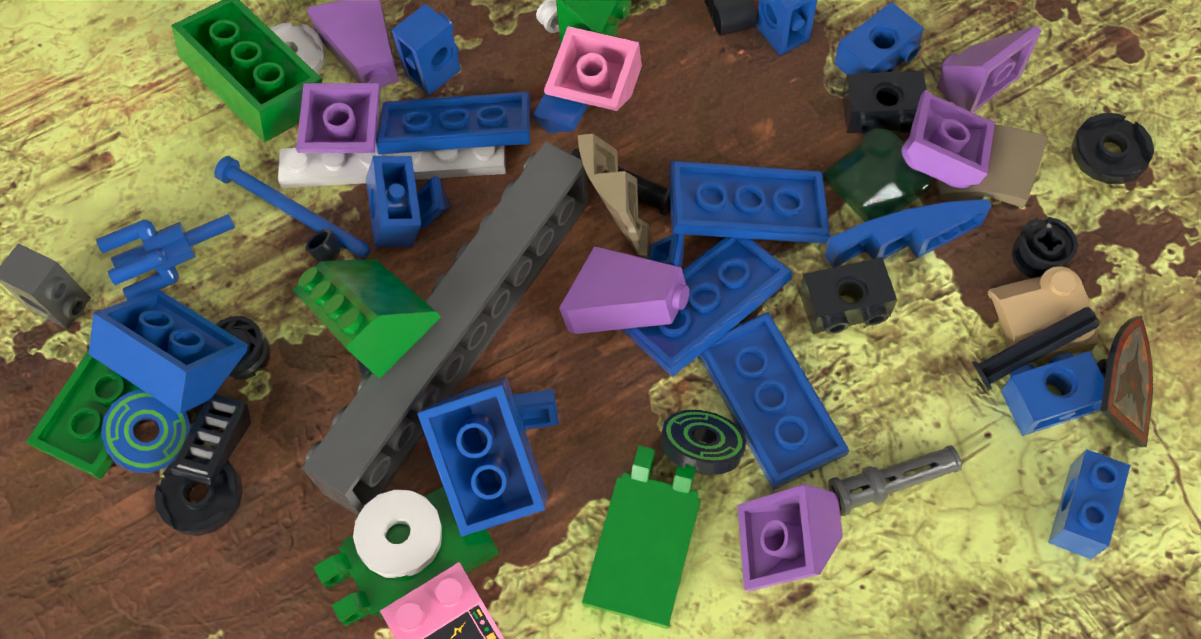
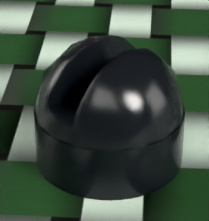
(324, 246)

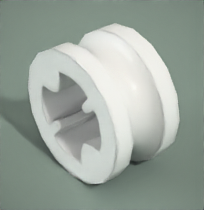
(548, 16)

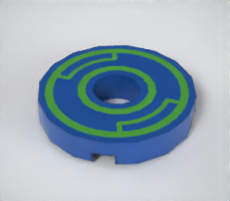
(138, 455)

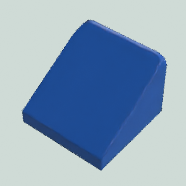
(558, 114)

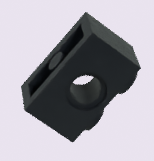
(869, 92)
(863, 280)

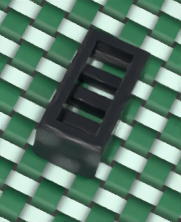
(219, 414)

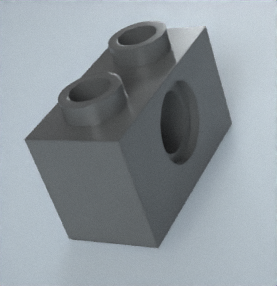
(43, 286)

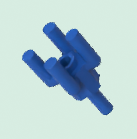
(159, 251)

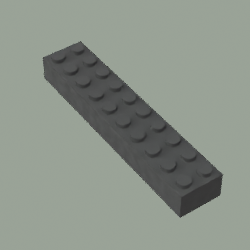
(474, 300)

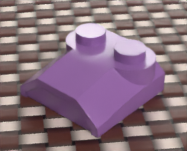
(949, 142)

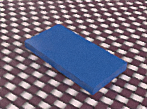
(454, 123)
(748, 202)
(723, 290)
(772, 401)

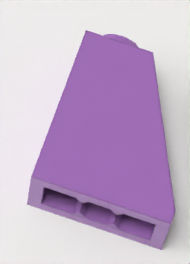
(357, 38)
(623, 293)

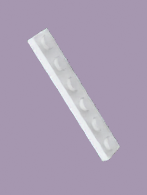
(330, 169)

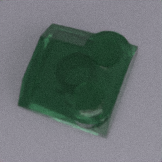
(876, 177)

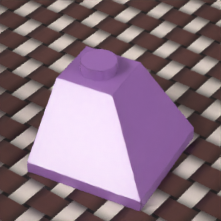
(986, 68)
(338, 118)
(788, 535)

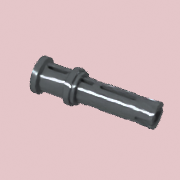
(877, 490)

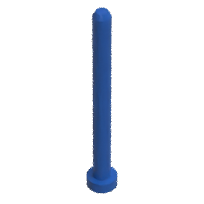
(229, 170)

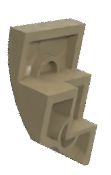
(1011, 169)
(616, 190)

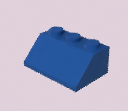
(165, 349)
(484, 457)

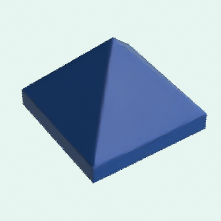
(432, 201)
(668, 250)

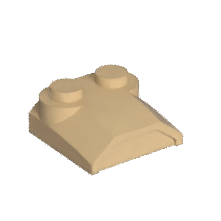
(1039, 303)

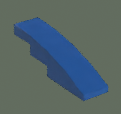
(917, 228)

